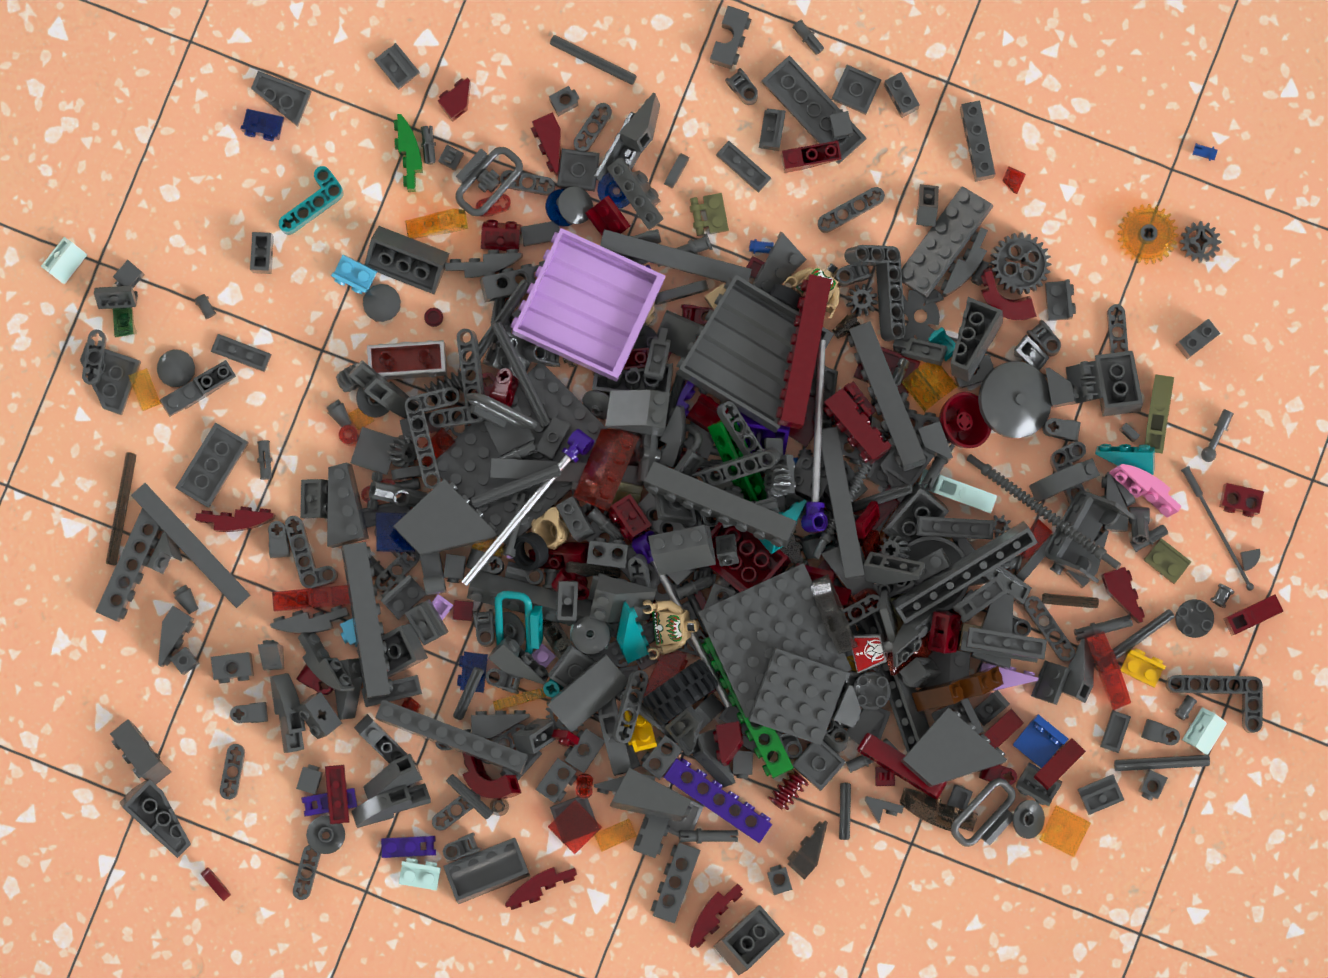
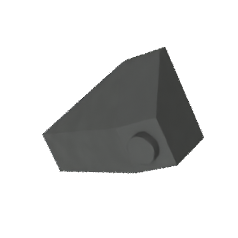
(152, 810)

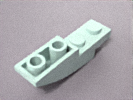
(962, 493)

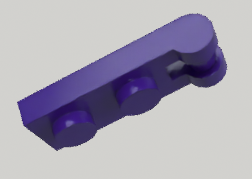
(322, 802)
(407, 846)

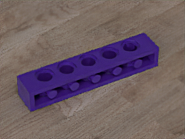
(762, 821)

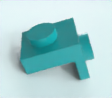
(940, 337)

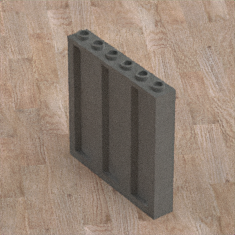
(744, 351)

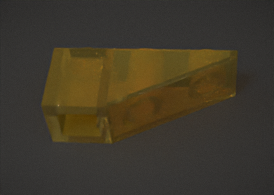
(437, 223)

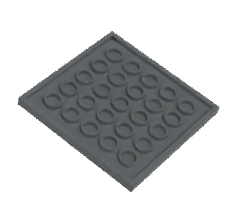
(763, 617)

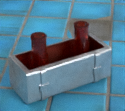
(408, 359)

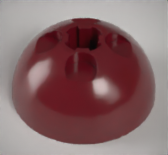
(963, 421)

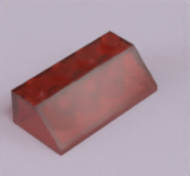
(606, 467)

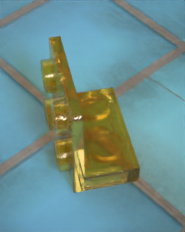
(929, 384)

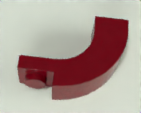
(1012, 308)
(485, 786)

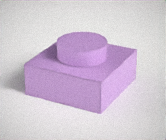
(442, 606)
(543, 656)

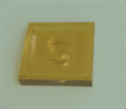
(1064, 831)

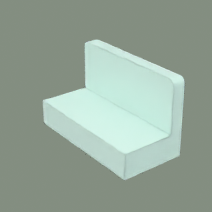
(64, 260)
(1204, 731)

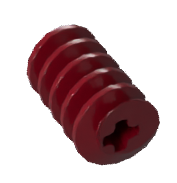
(788, 790)

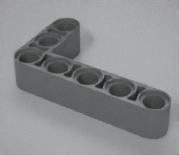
(889, 285)
(468, 386)
(424, 432)
(743, 468)
(1223, 688)

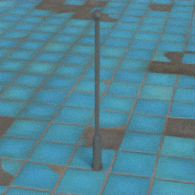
(1198, 492)

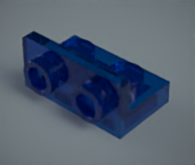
(262, 124)
(468, 663)

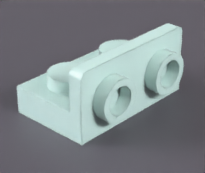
(419, 875)

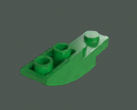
(407, 145)

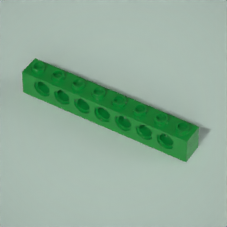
(783, 762)

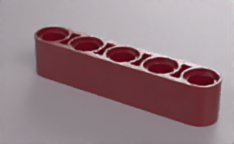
(891, 760)

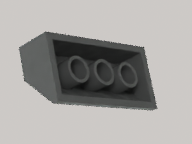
(406, 259)

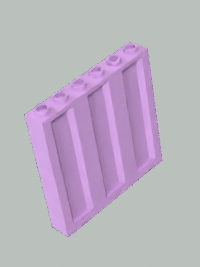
(587, 304)

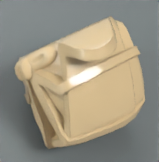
(551, 528)

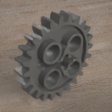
(1016, 280)

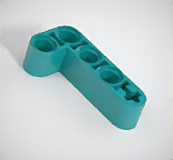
(308, 204)

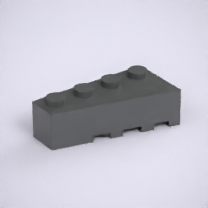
(974, 337)
(634, 380)
(345, 513)

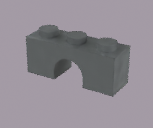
(726, 53)

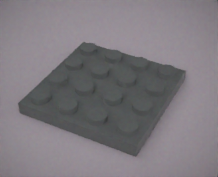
(797, 696)

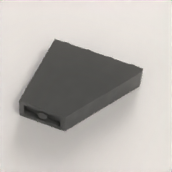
(444, 522)
(951, 751)

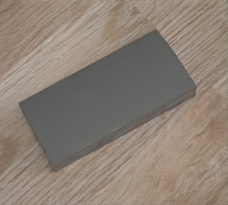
(588, 693)
(486, 870)

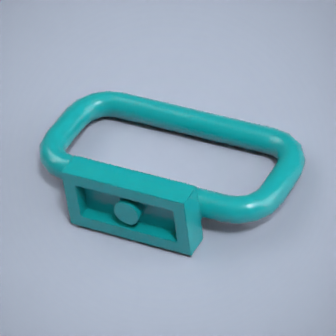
(533, 619)

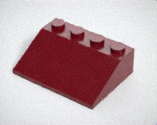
(755, 561)

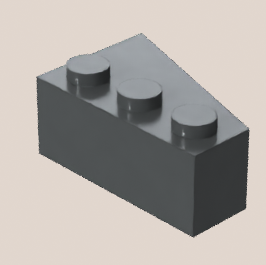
(139, 752)
(651, 835)

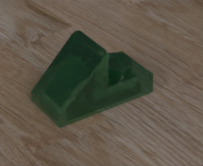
(123, 322)

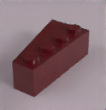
(856, 427)

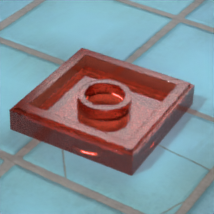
(575, 826)

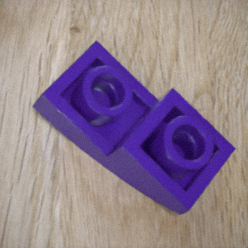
(686, 394)

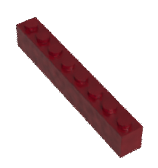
(804, 351)

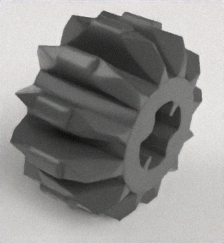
(868, 301)
(346, 382)
(402, 451)
(777, 480)
(895, 543)

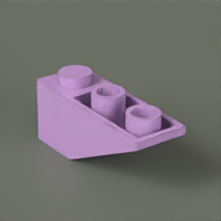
(1011, 677)

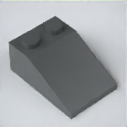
(1119, 384)
(638, 411)
(904, 519)
(613, 592)
(403, 649)
(952, 666)
(749, 940)

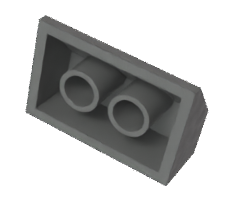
(682, 549)

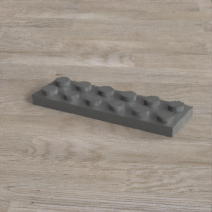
(808, 104)
(945, 241)

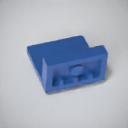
(1040, 741)

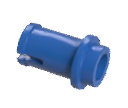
(1205, 152)
(759, 246)

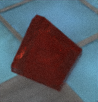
(1013, 179)

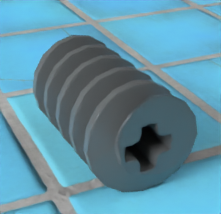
(455, 382)

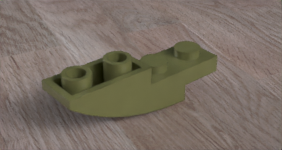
(1159, 412)

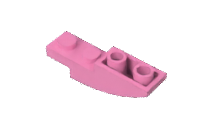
(1143, 483)

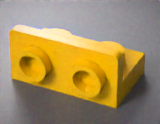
(1142, 668)
(643, 734)

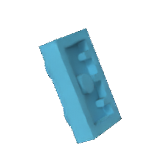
(354, 274)

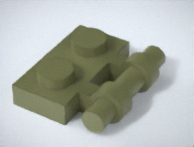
(715, 214)

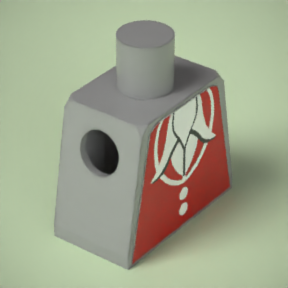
(871, 651)

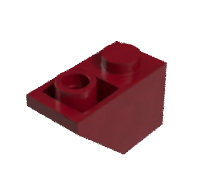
(457, 100)
(729, 739)

